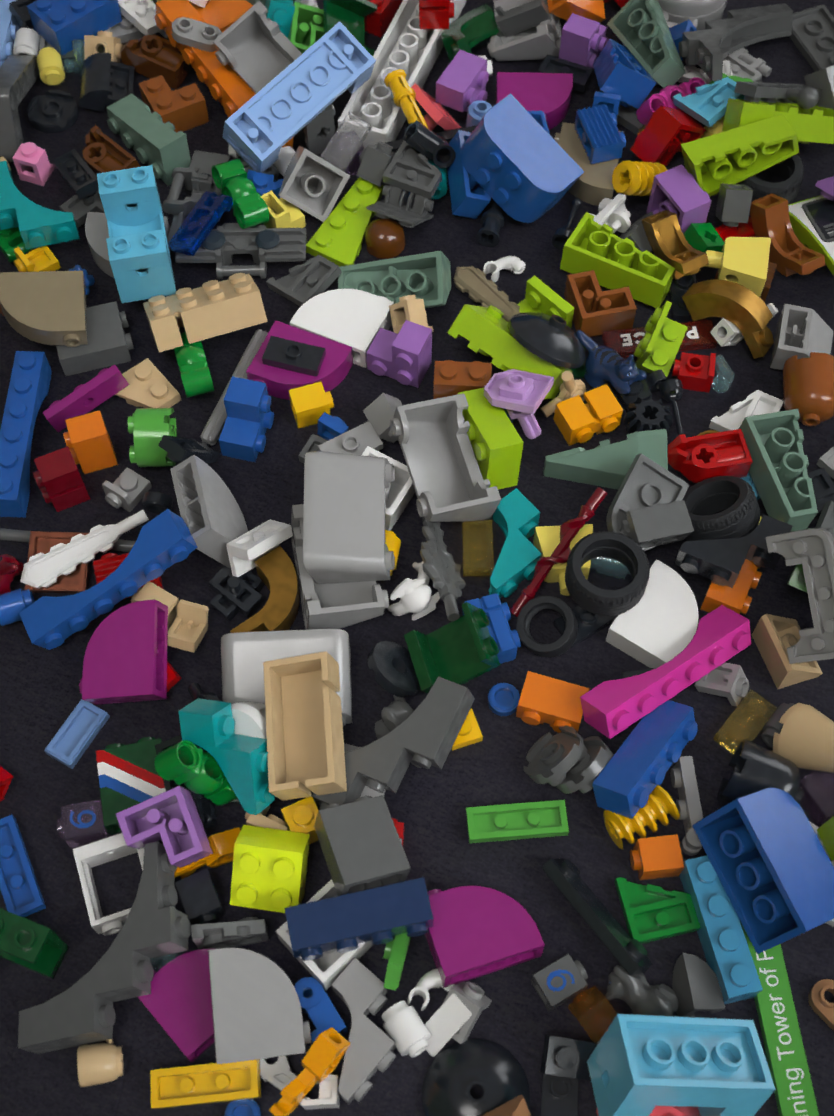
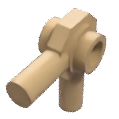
(569, 389)

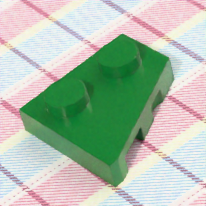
(654, 912)

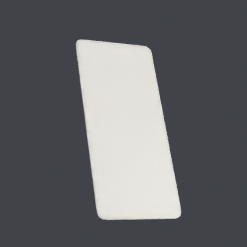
(446, 1023)

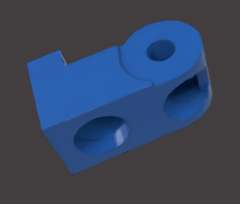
(319, 1007)

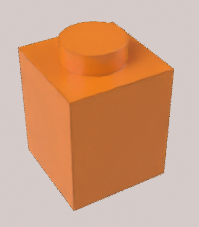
(657, 857)

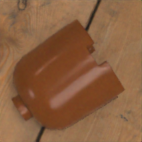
(809, 387)

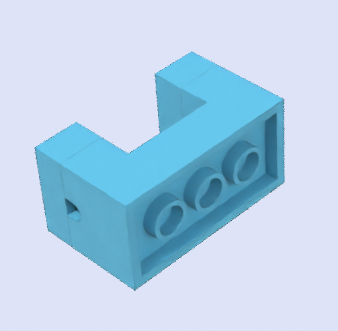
(136, 234)
(679, 1063)

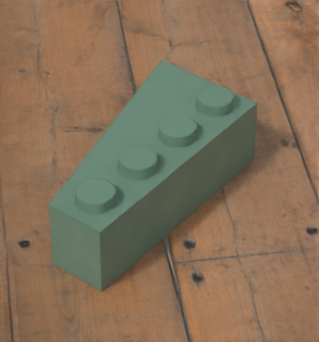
(648, 38)
(149, 136)
(780, 467)

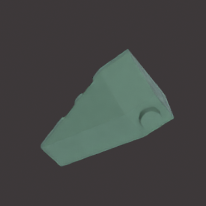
(418, 275)
(608, 462)

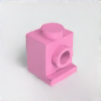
(32, 157)

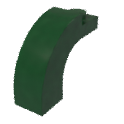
(469, 30)

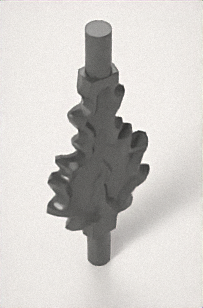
(441, 568)

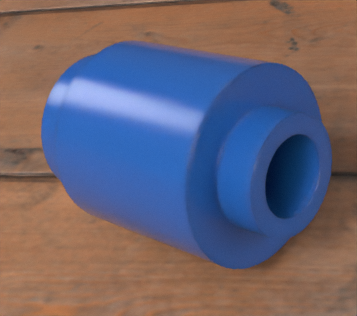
(13, 603)

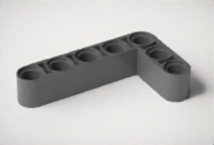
(16, 79)

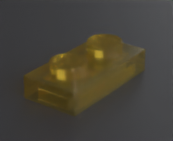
(745, 721)

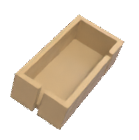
(205, 311)
(304, 726)

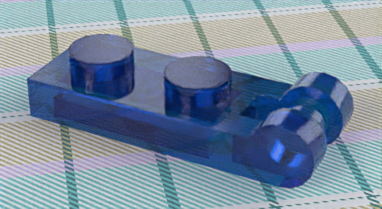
(200, 222)

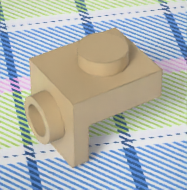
(188, 626)

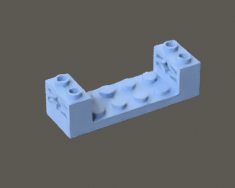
(297, 96)

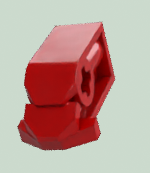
(710, 455)

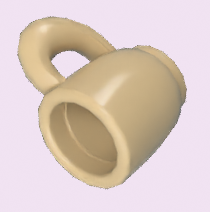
(99, 1063)

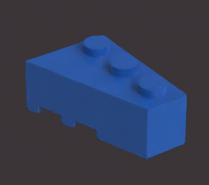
(622, 75)
(466, 195)

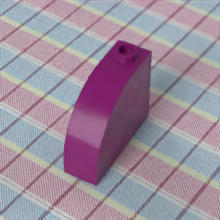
(538, 92)
(278, 380)
(128, 656)
(479, 933)
(183, 1002)

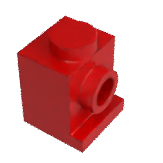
(695, 371)

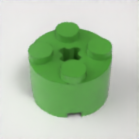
(148, 428)

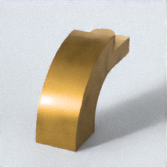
(671, 245)

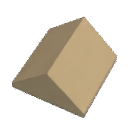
(772, 639)

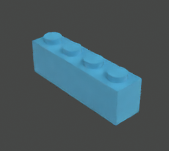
(720, 932)

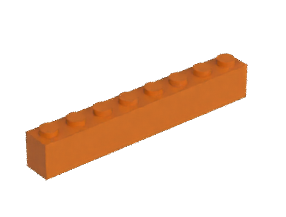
(222, 80)

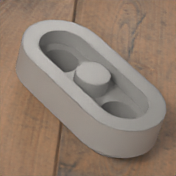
(195, 33)

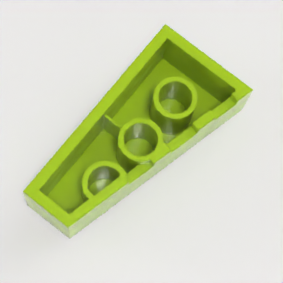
(810, 124)
(739, 152)
(616, 262)
(491, 337)

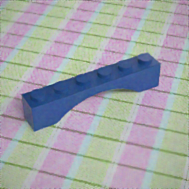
(25, 395)
(158, 547)

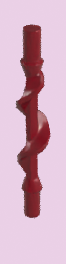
(560, 554)

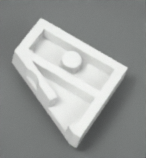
(755, 404)

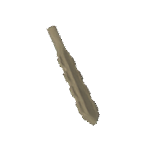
(484, 291)

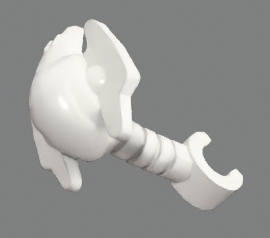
(414, 596)

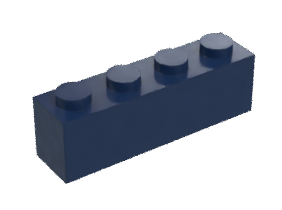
(359, 918)

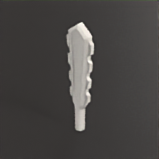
(63, 558)

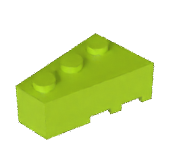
(493, 440)

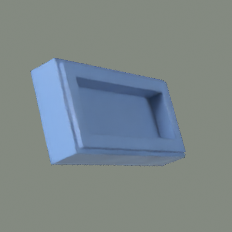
(77, 733)

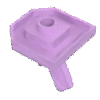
(521, 396)

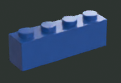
(644, 758)

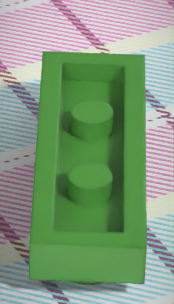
(517, 821)

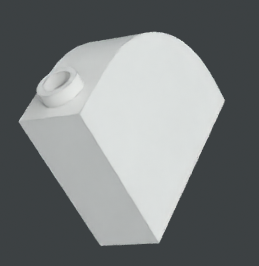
(345, 317)
(661, 620)

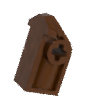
(156, 57)
(104, 154)

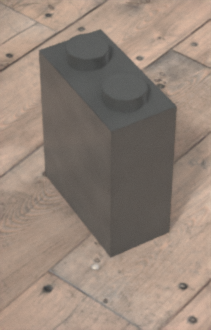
(106, 342)
(361, 845)

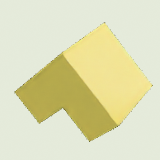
(282, 213)

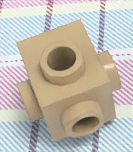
(103, 43)

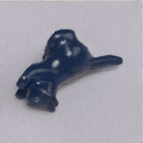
(607, 366)

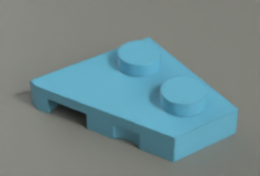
(709, 101)

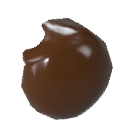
(385, 238)

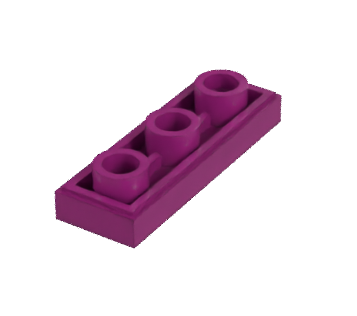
(86, 397)

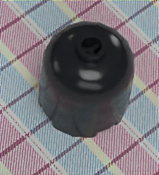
(759, 769)

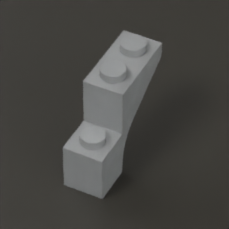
(369, 1045)

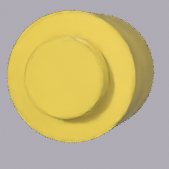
(50, 66)

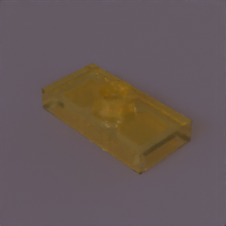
(477, 548)

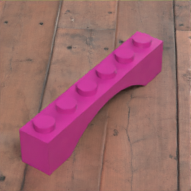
(624, 701)

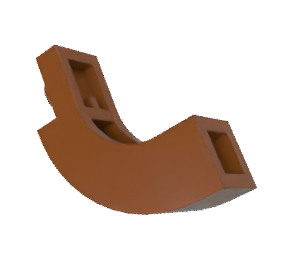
(772, 220)

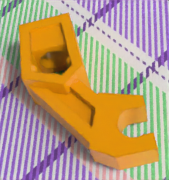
(223, 851)
(317, 1065)

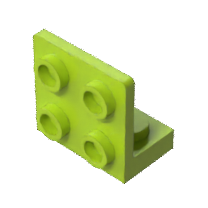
(542, 299)
(660, 341)

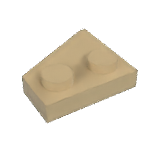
(148, 387)

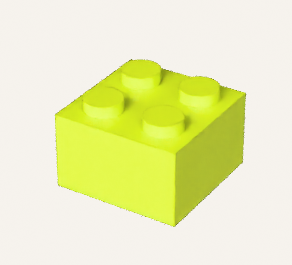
(269, 868)

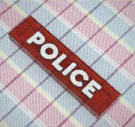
(695, 338)

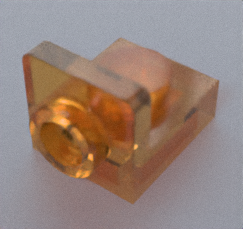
(593, 1012)

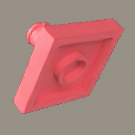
(435, 111)

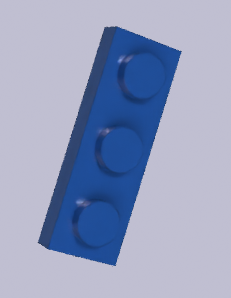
(17, 876)

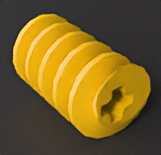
(635, 177)
(657, 808)

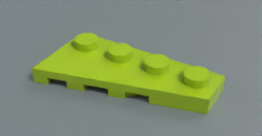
(343, 231)

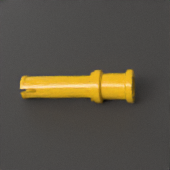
(404, 96)

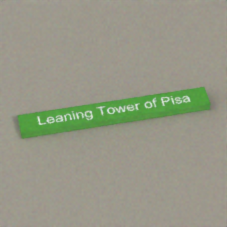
(782, 1035)

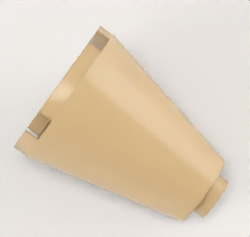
(806, 738)

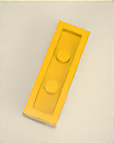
(205, 1084)

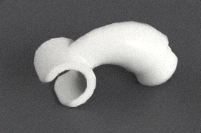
(509, 263)
(430, 980)

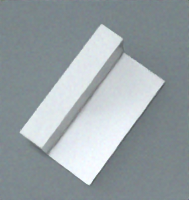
(255, 544)

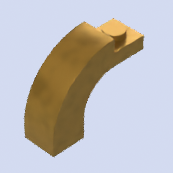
(735, 304)
(283, 603)

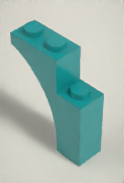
(36, 223)

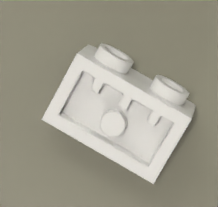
(141, 15)

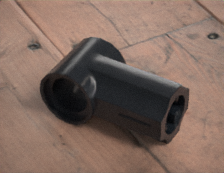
(429, 144)

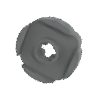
(554, 756)
(584, 772)

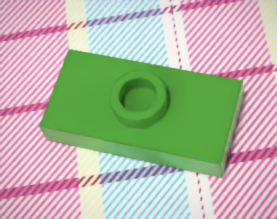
(396, 954)

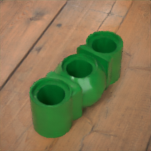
(247, 204)
(193, 368)
(196, 770)

